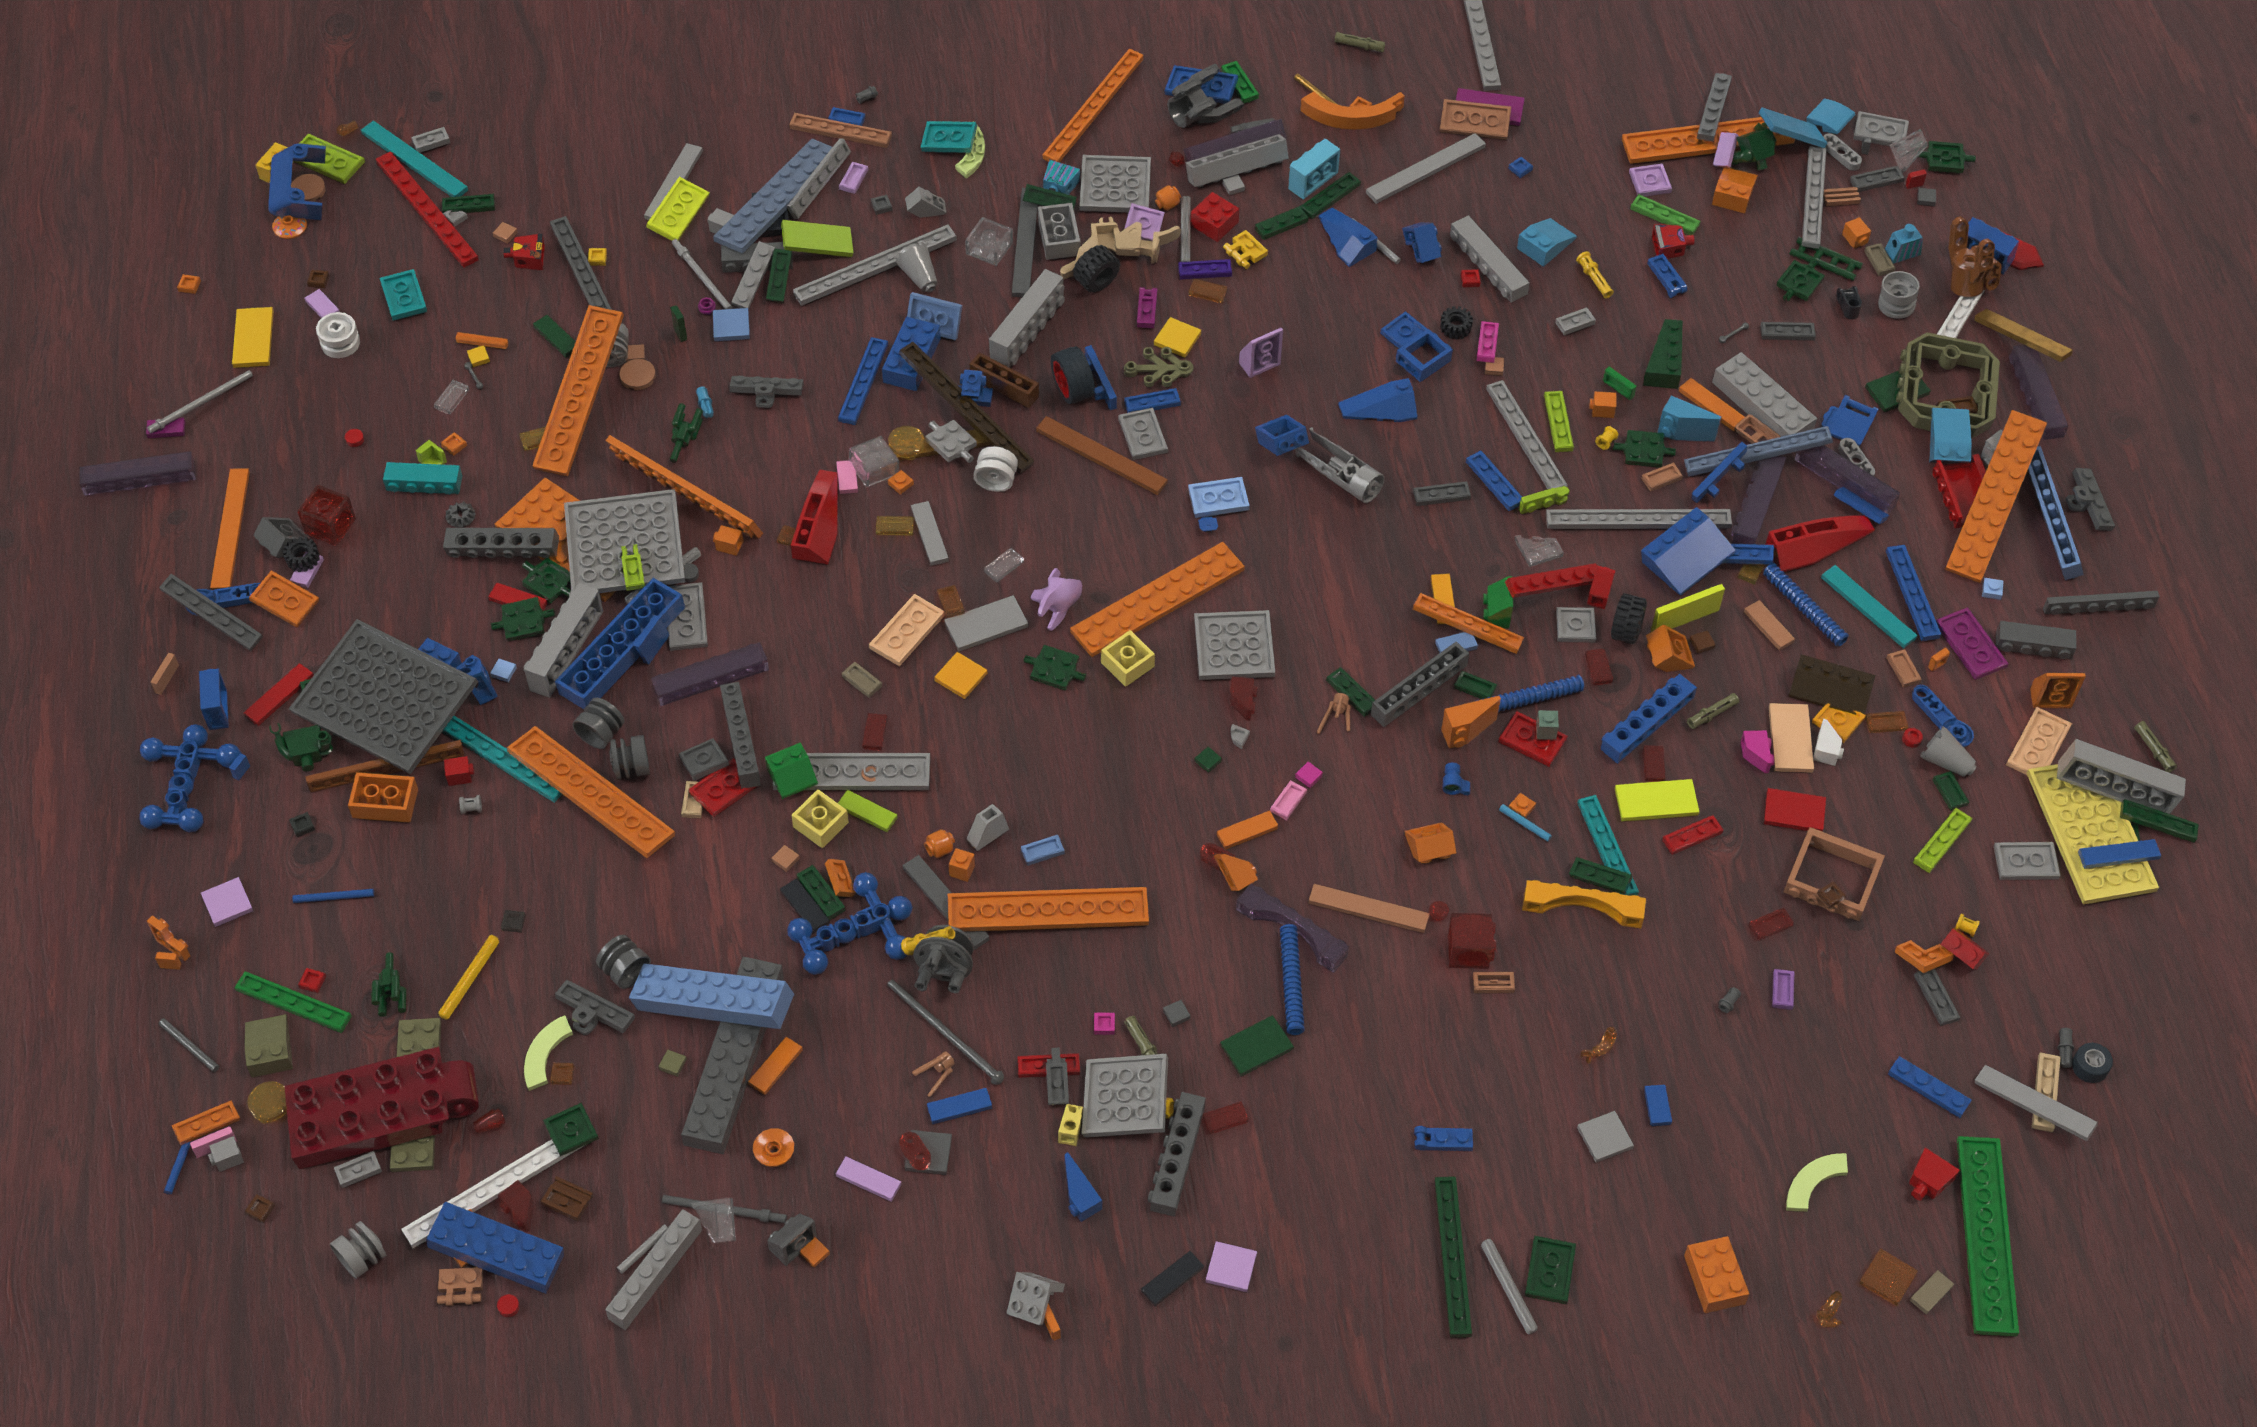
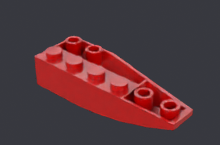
(818, 521)
(1815, 540)

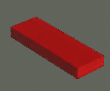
(504, 595)
(1692, 834)
(1036, 1065)

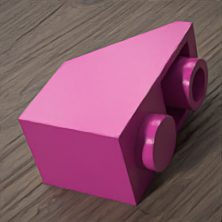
(1756, 749)

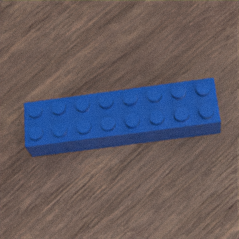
(613, 648)

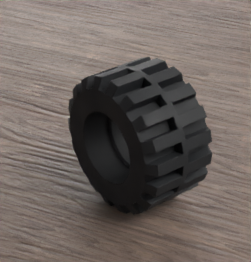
(1096, 268)
(1628, 618)

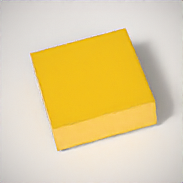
(597, 256)
(478, 356)

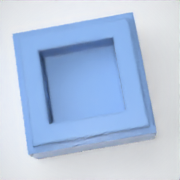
(503, 670)

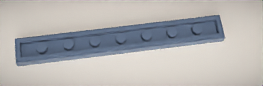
(1762, 450)

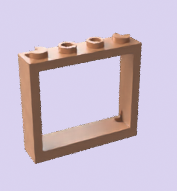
(1841, 849)

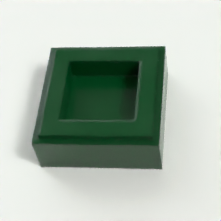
(1208, 759)

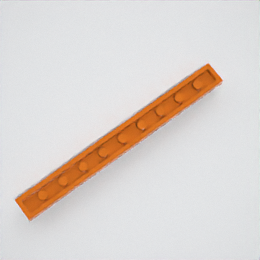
(1093, 106)

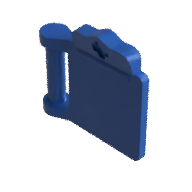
(1848, 423)

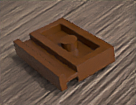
(567, 1198)

